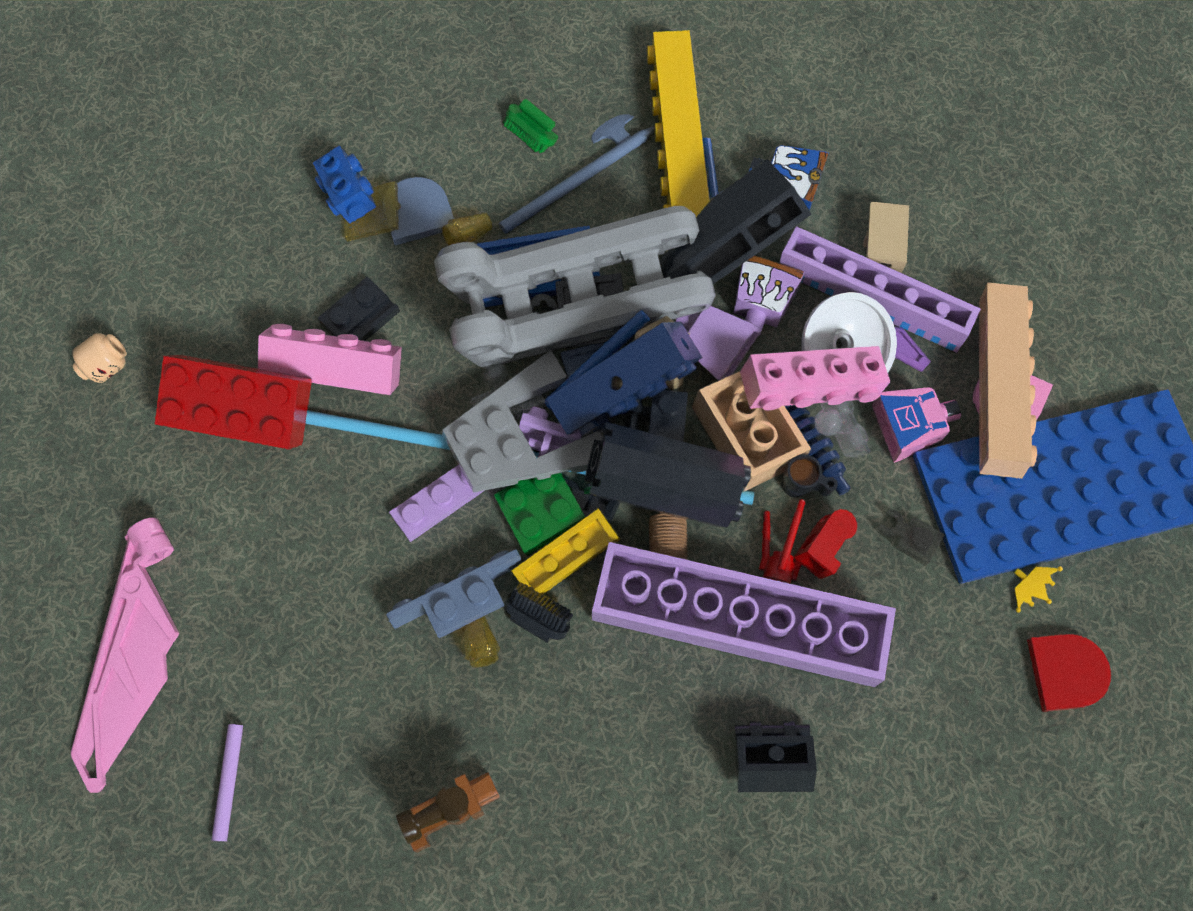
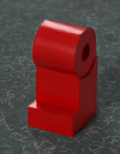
(824, 542)

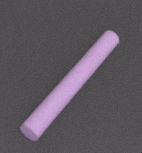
(227, 783)

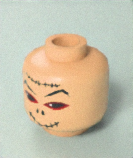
(99, 357)

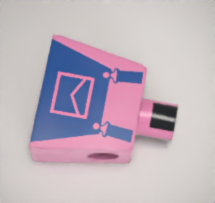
(913, 420)

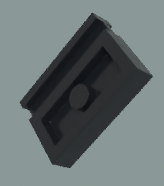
(360, 311)

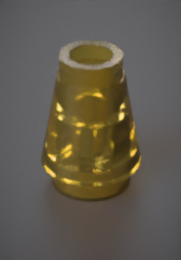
(466, 228)
(480, 643)

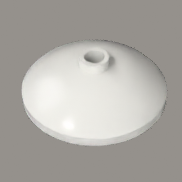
(855, 321)

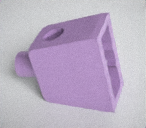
(720, 339)

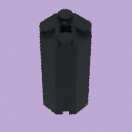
(666, 476)

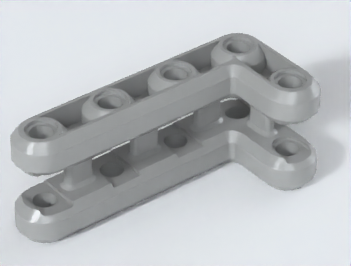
(573, 257)

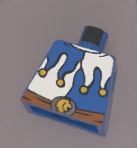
(800, 168)

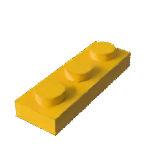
(567, 553)

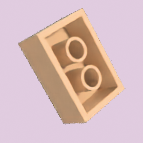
(758, 435)

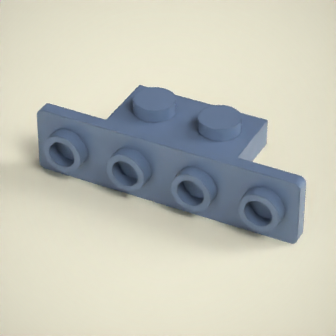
(461, 600)

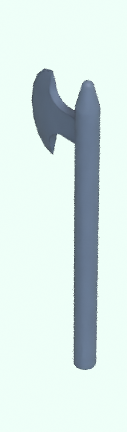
(615, 132)

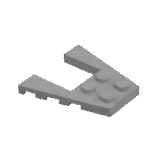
(492, 445)

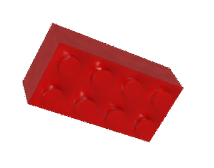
(233, 401)

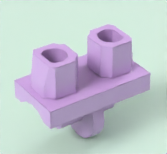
(544, 434)

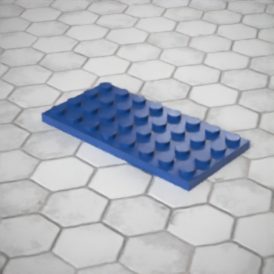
(1093, 485)

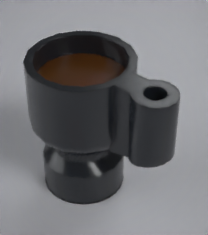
(805, 475)

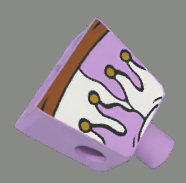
(765, 291)

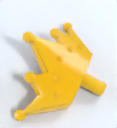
(1034, 585)

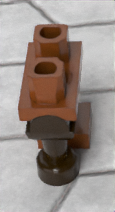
(448, 807)

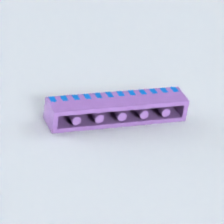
(906, 300)

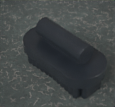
(538, 613)

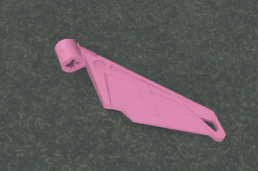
(129, 657)

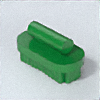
(531, 125)

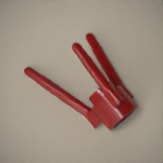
(780, 565)

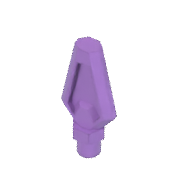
(909, 352)

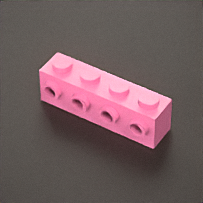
(331, 359)
(814, 377)

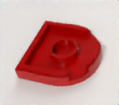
(1068, 671)

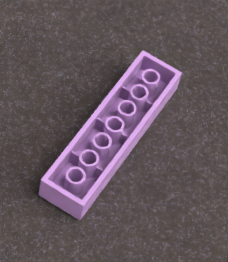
(744, 614)

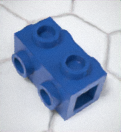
(346, 188)

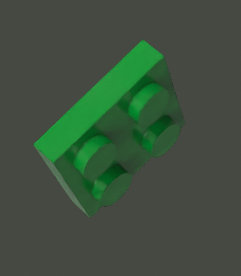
(539, 510)

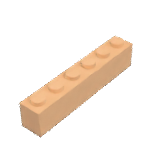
(1005, 382)

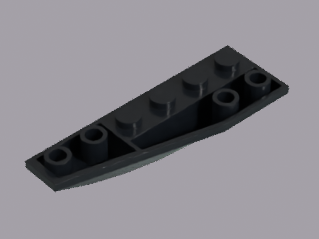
(738, 224)

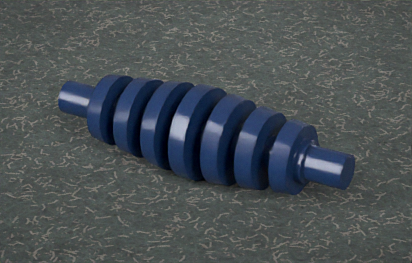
(820, 447)

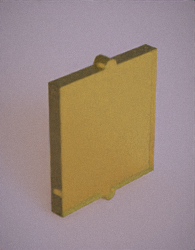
(380, 219)

